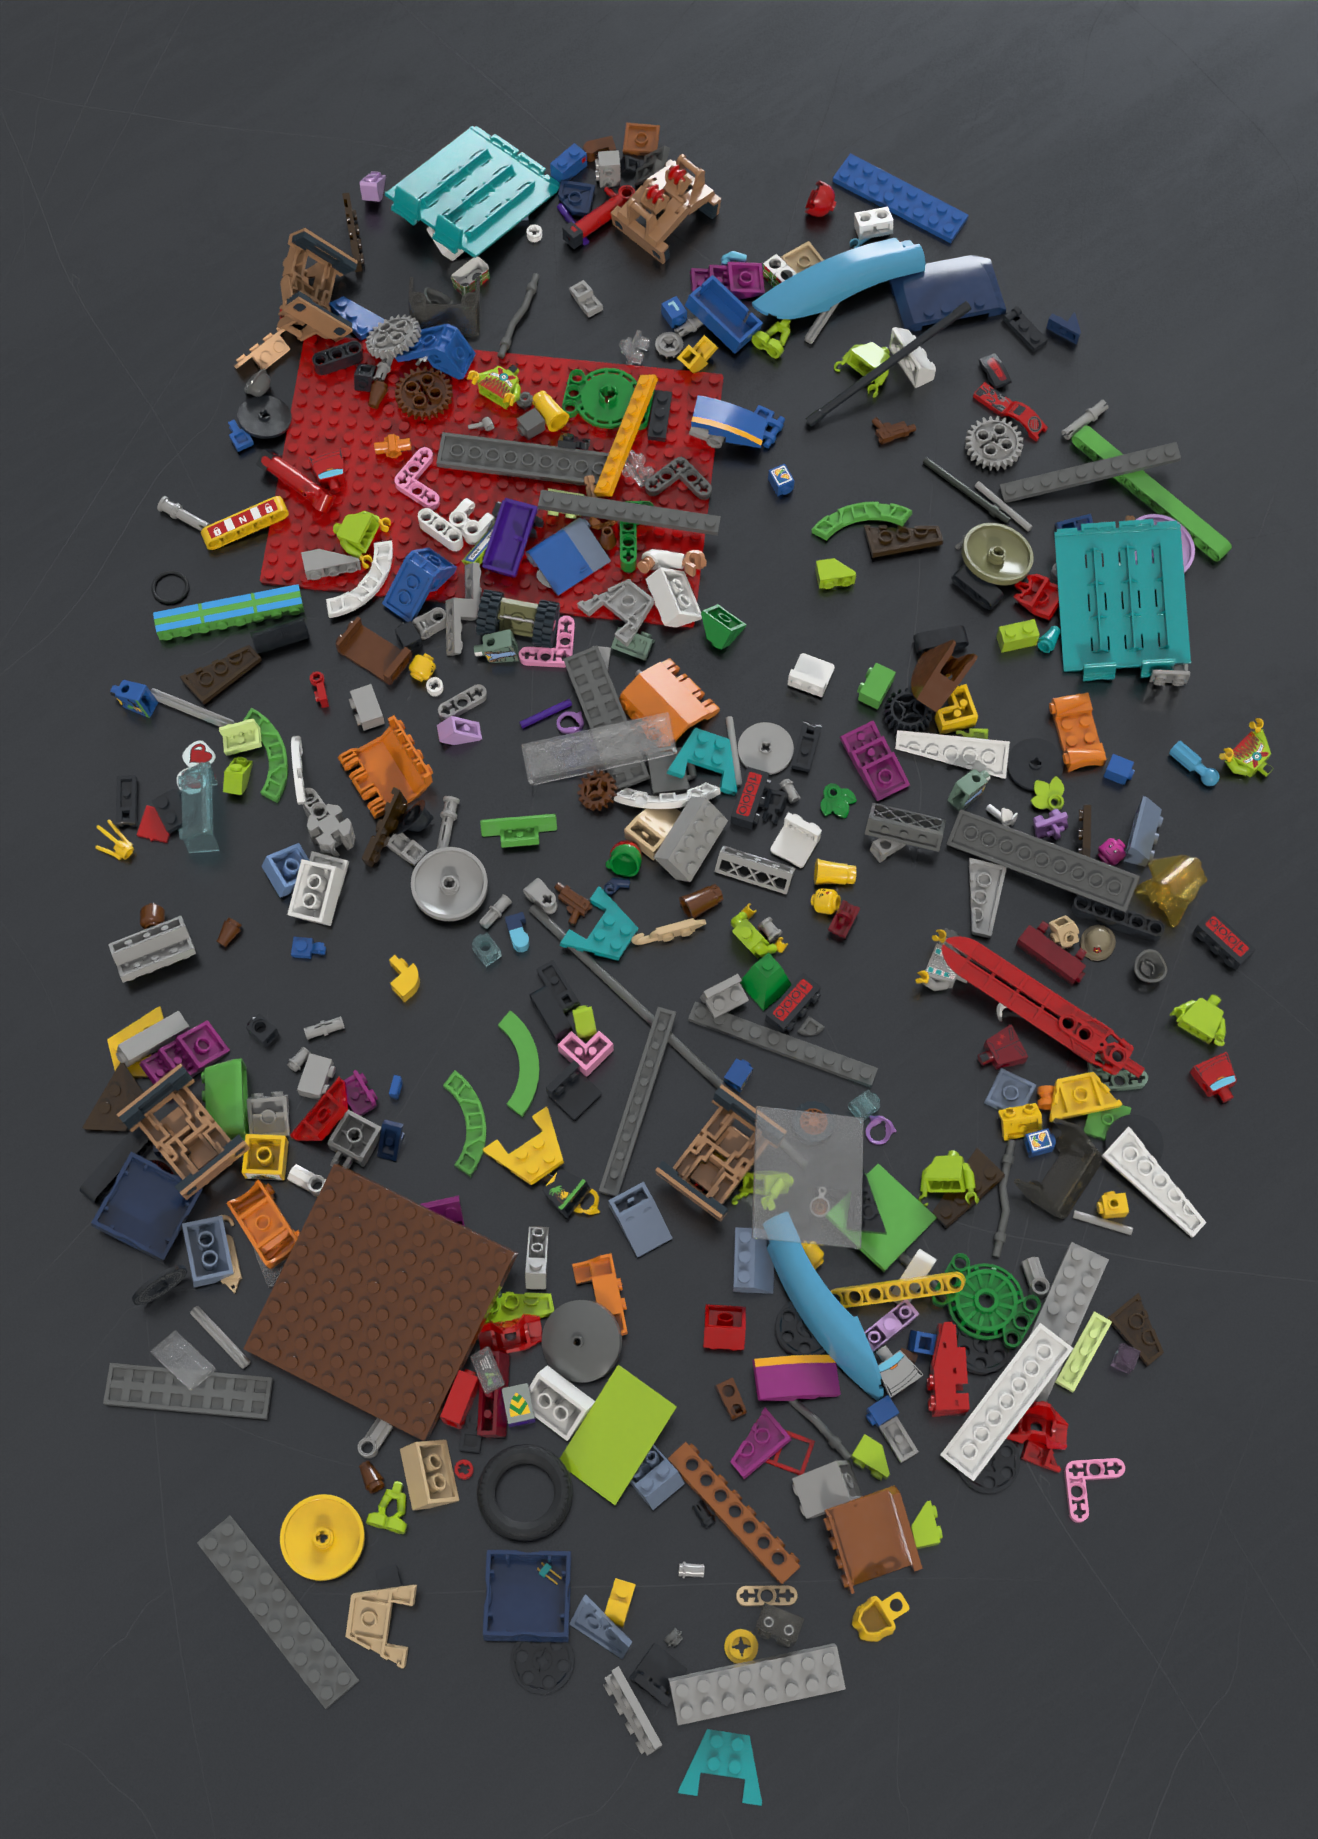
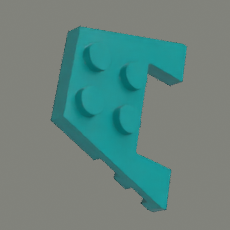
(710, 753)
(610, 934)
(727, 1756)

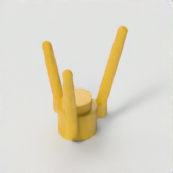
(123, 848)

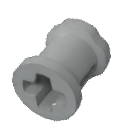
(769, 929)

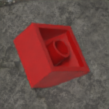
(724, 1327)

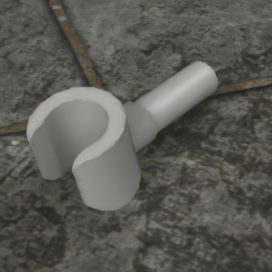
(486, 422)

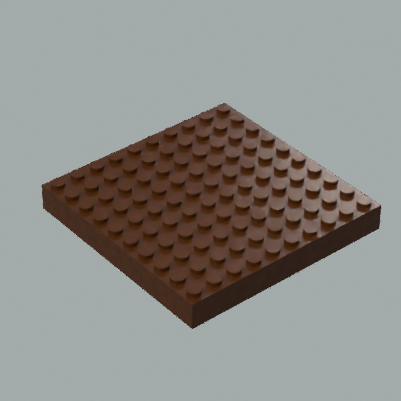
(380, 1301)

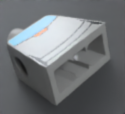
(896, 1371)

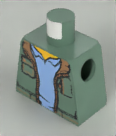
(498, 647)
(968, 789)

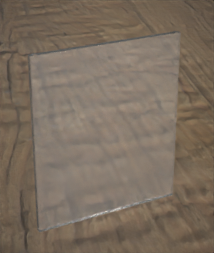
(808, 1177)

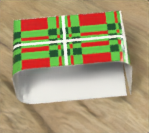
(466, 270)
(768, 272)

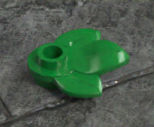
(839, 803)

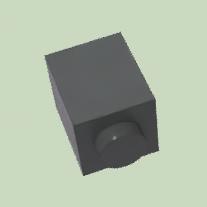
(530, 424)

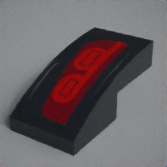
(995, 371)

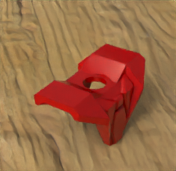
(527, 1330)
(1052, 1424)

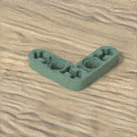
(1124, 1074)

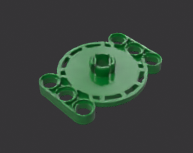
(591, 397)
(1004, 1300)

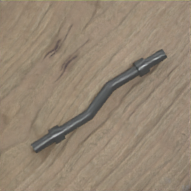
(506, 340)
(1000, 1236)
(834, 1441)

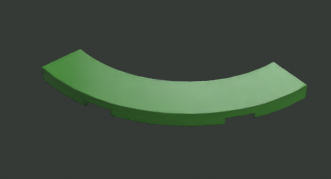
(860, 512)
(276, 754)
(528, 1063)
(475, 1123)

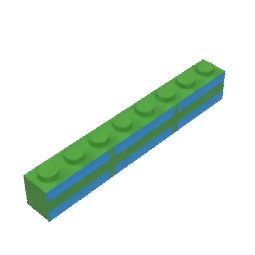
(228, 612)

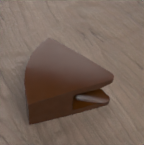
(931, 674)

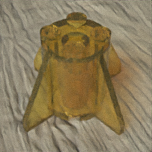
(1173, 884)

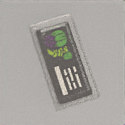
(487, 1370)

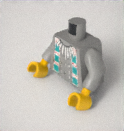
(938, 974)

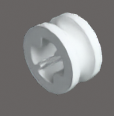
(534, 238)
(431, 682)

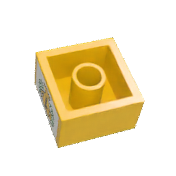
(265, 1157)

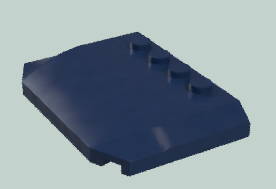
(942, 287)

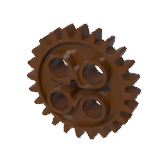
(438, 386)

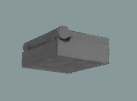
(666, 783)

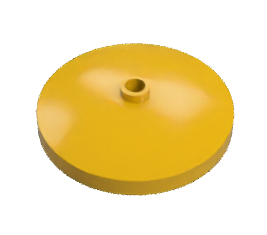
(308, 1523)

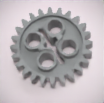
(393, 336)
(993, 443)

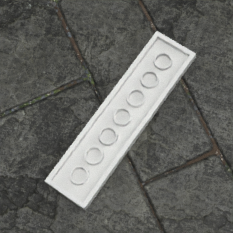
(1006, 1402)

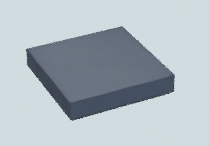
(1009, 1091)

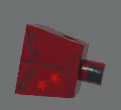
(1003, 1050)

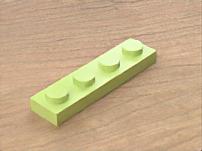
(1083, 1352)

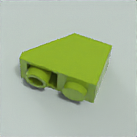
(833, 573)
(237, 776)
(584, 1023)
(871, 1456)
(924, 1527)

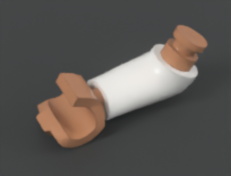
(657, 558)

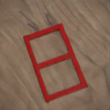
(774, 1462)

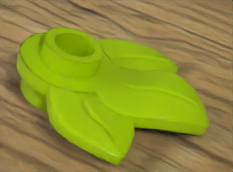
(1046, 792)

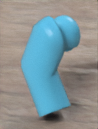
(733, 256)

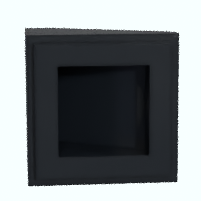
(628, 166)

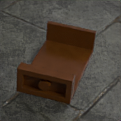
(373, 652)

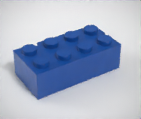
(723, 314)

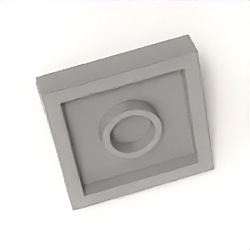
(724, 996)

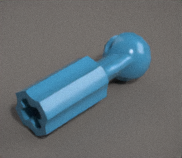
(1192, 762)

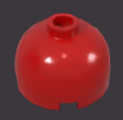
(821, 200)

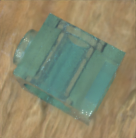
(489, 956)
(865, 1105)

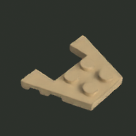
(370, 1620)

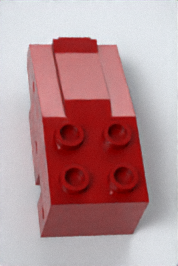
(947, 1375)

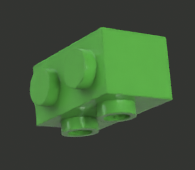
(876, 685)

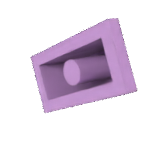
(458, 731)

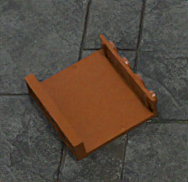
(871, 1537)

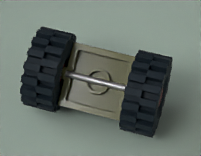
(522, 617)

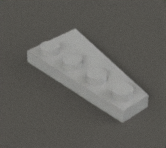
(985, 891)

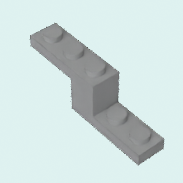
(462, 609)

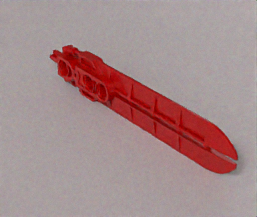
(1046, 998)

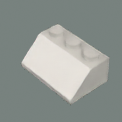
(916, 364)
(673, 597)
(316, 892)
(558, 1402)

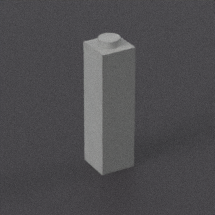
(151, 1039)

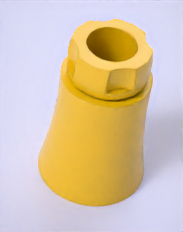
(552, 413)
(833, 873)

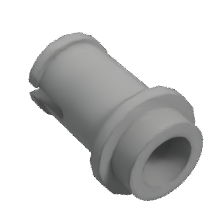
(786, 786)
(297, 1061)
(690, 1570)

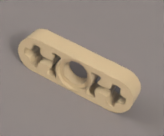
(782, 1601)

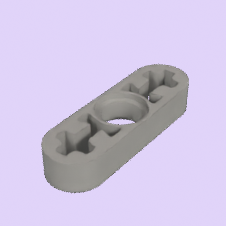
(463, 695)

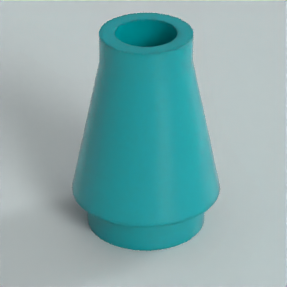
(1048, 641)

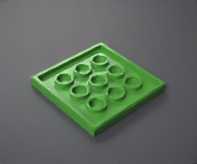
(902, 1216)

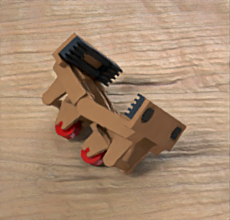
(654, 195)
(308, 303)

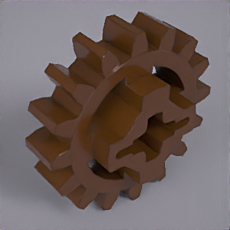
(597, 790)

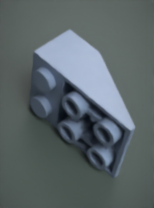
(640, 1219)
(656, 1478)

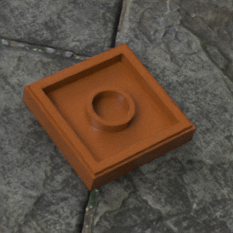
(640, 139)

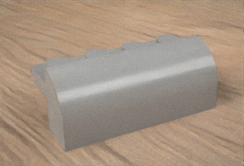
(152, 949)

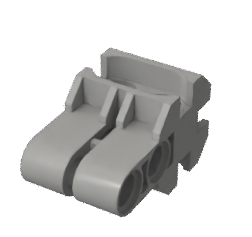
(327, 825)

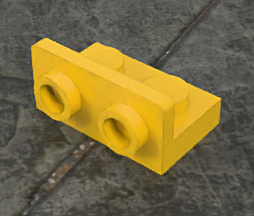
(1020, 1121)

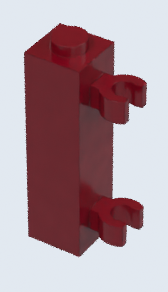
(1051, 955)

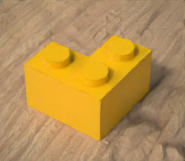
(959, 713)

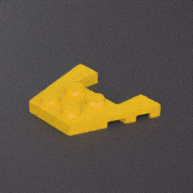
(138, 1026)
(536, 1156)

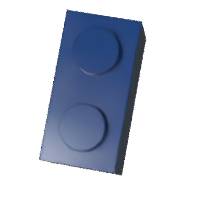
(568, 163)

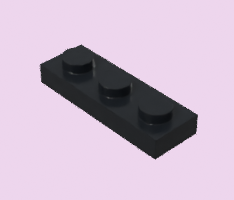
(660, 415)

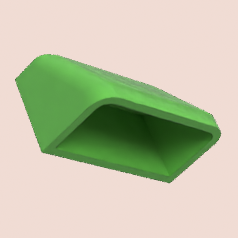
(227, 1096)

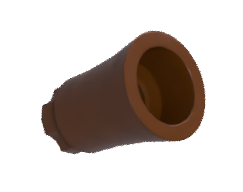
(700, 901)

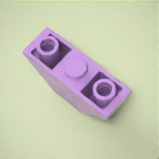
(372, 186)
(891, 1325)

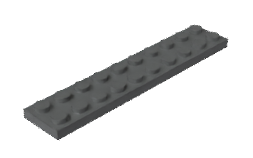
(519, 459)
(1043, 860)
(278, 1612)

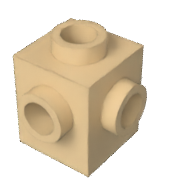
(1064, 932)

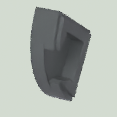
(810, 1027)

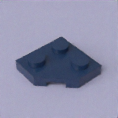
(576, 197)

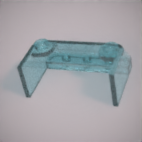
(198, 808)

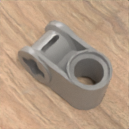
(427, 625)
(541, 896)

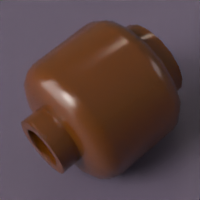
(151, 915)

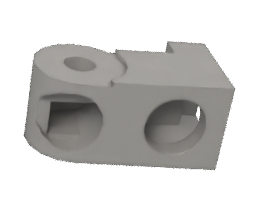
(883, 848)

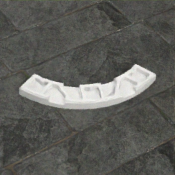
(368, 586)
(297, 751)
(665, 800)

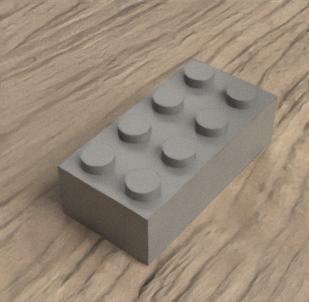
(691, 838)

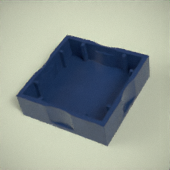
(145, 1208)
(522, 1602)

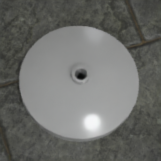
(449, 868)

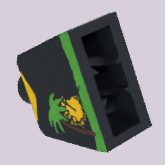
(565, 1191)

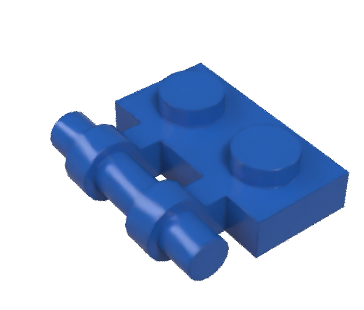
(776, 425)

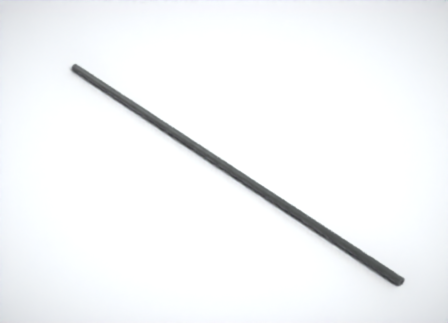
(649, 1017)

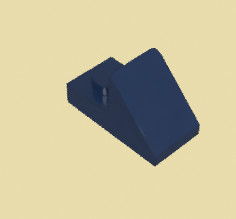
(1068, 330)
(390, 1140)

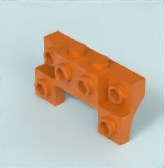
(605, 1285)

